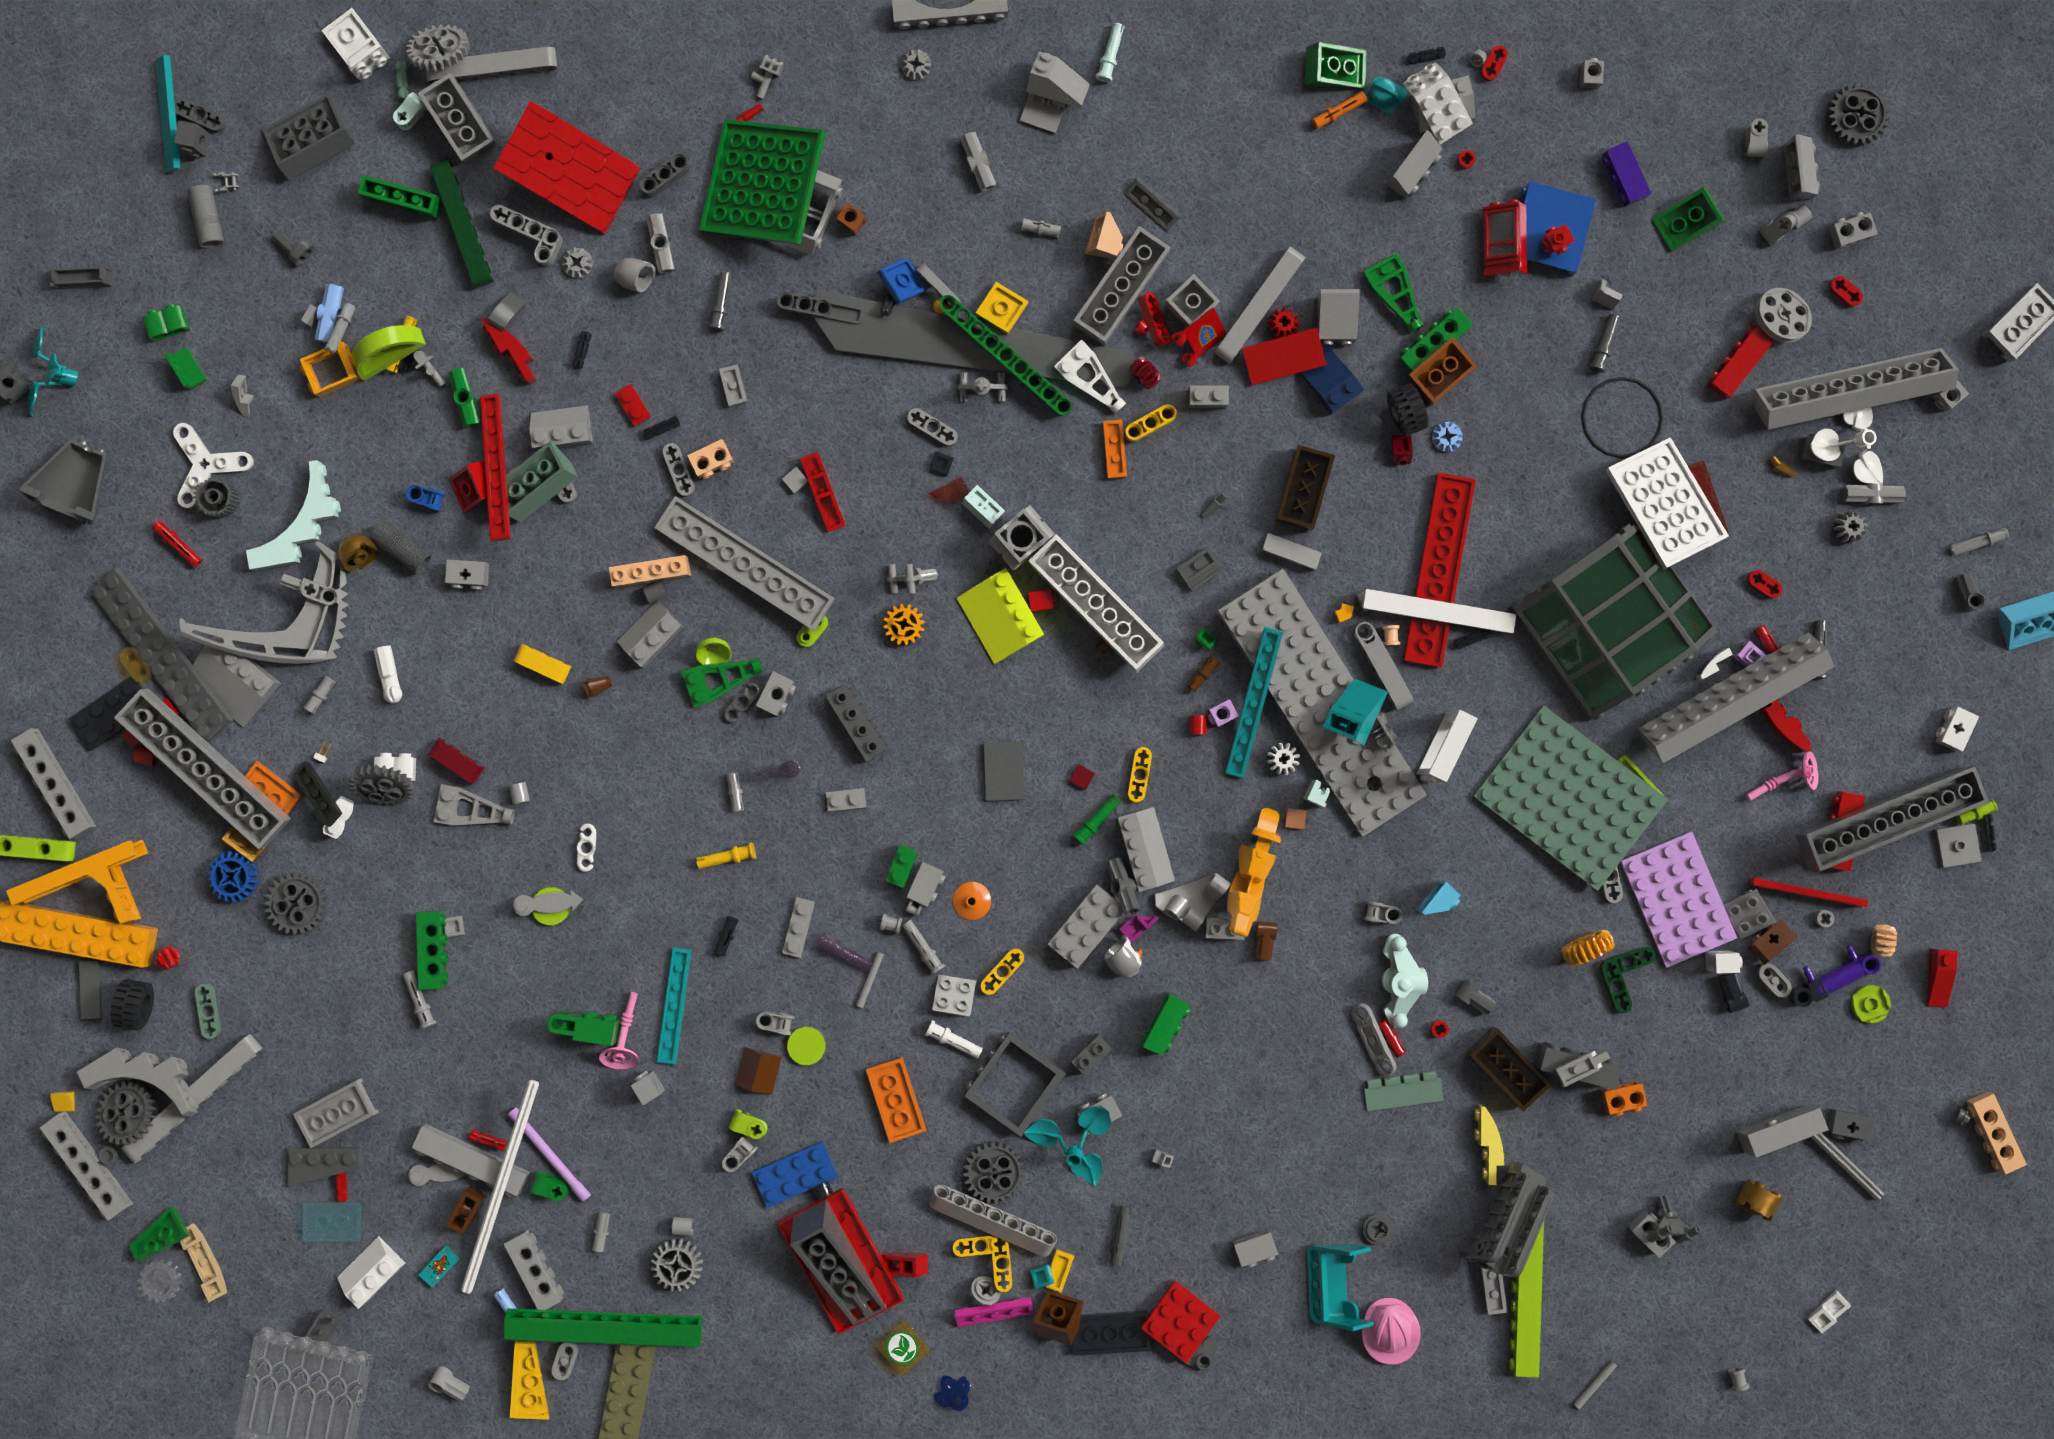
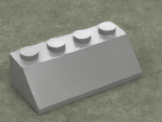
(1146, 849)

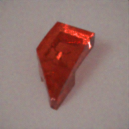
(953, 491)

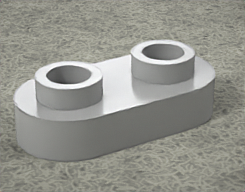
(1773, 979)
(564, 1359)

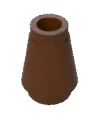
(596, 685)

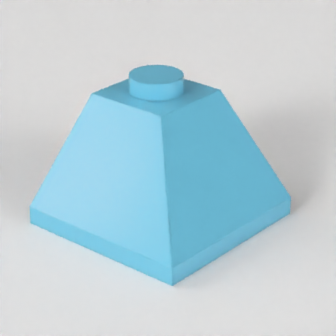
(1440, 899)

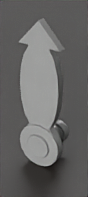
(546, 903)
(420, 1174)

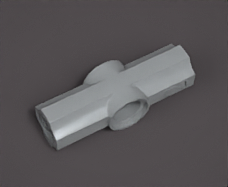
(978, 161)
(658, 232)
(1874, 494)

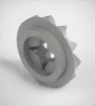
(921, 71)
(586, 262)
(982, 1283)

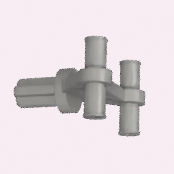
(982, 386)
(913, 577)

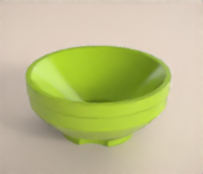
(713, 655)

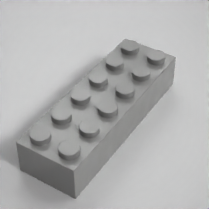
(1121, 286)

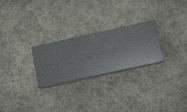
(90, 989)

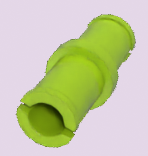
(1977, 813)

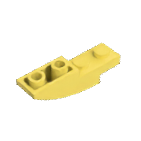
(1488, 1136)

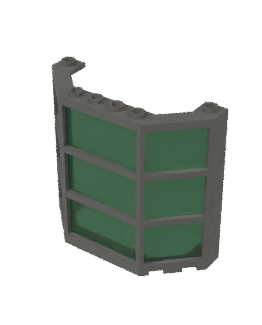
(1614, 622)

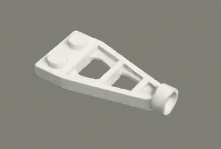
(1074, 361)

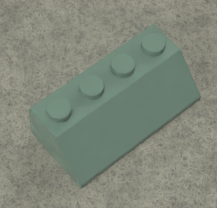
(538, 481)

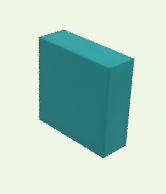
(1042, 1276)

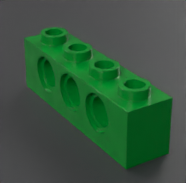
(399, 196)
(1459, 323)
(425, 959)

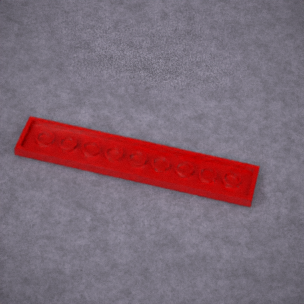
(1440, 565)

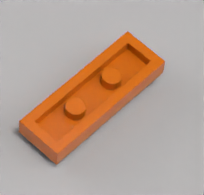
(1114, 449)

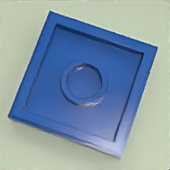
(902, 281)

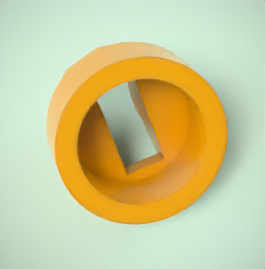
(936, 307)

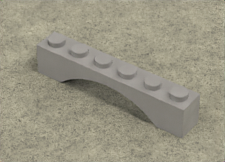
(912, 13)

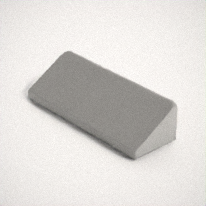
(1291, 551)

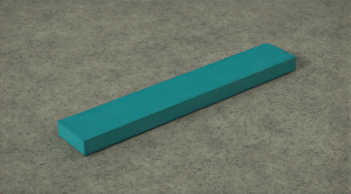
(167, 113)
(674, 1006)

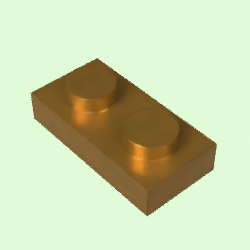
(242, 845)

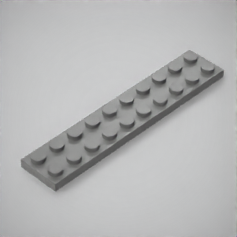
(744, 563)

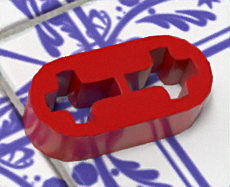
(1490, 61)
(1843, 295)
(1762, 587)

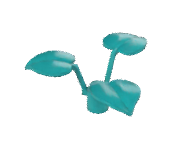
(55, 370)
(1093, 1119)

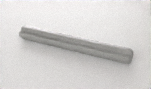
(1848, 1166)

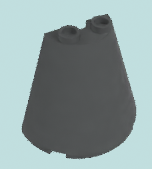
(69, 482)

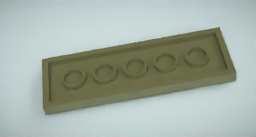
(627, 1391)

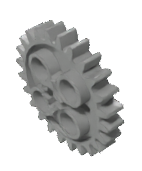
(425, 53)

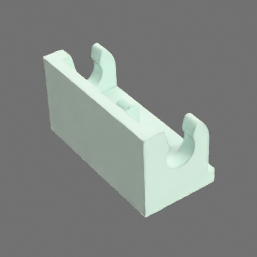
(983, 507)
(1316, 795)

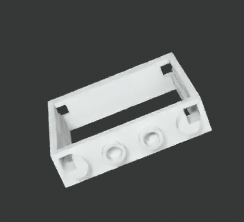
(1446, 747)

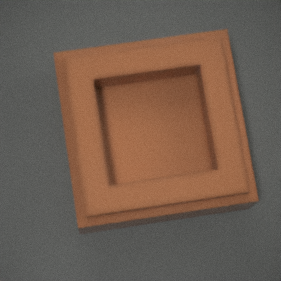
(1295, 818)

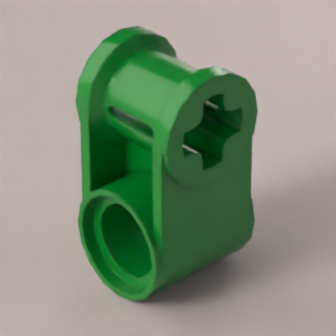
(546, 1186)

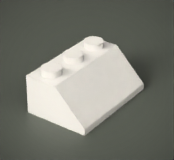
(369, 1272)

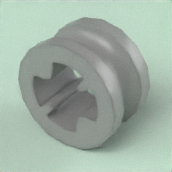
(1830, 918)

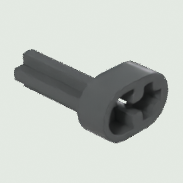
(297, 254)

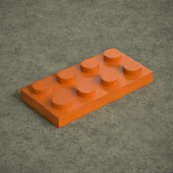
(896, 1099)

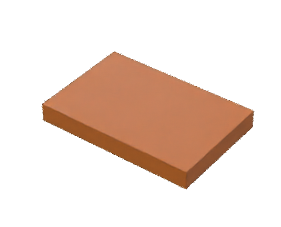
(273, 787)

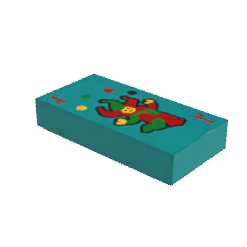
(439, 1266)

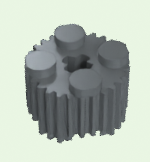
(226, 500)

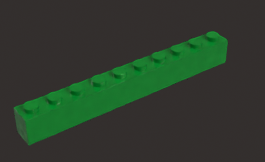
(603, 1327)

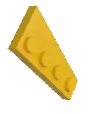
(528, 1391)

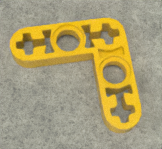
(990, 1249)

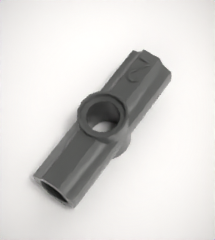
(1123, 887)

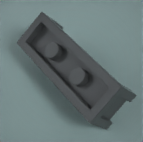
(81, 277)

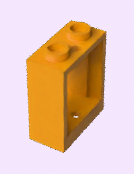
(346, 357)

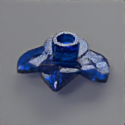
(951, 1390)

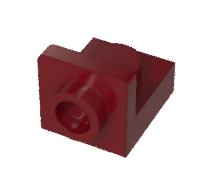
(1401, 450)

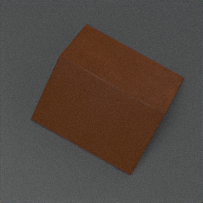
(758, 1071)

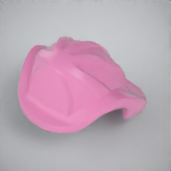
(1394, 1331)

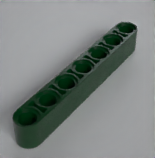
(461, 224)

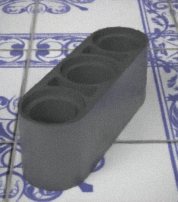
(668, 166)

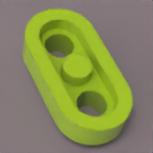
(814, 635)

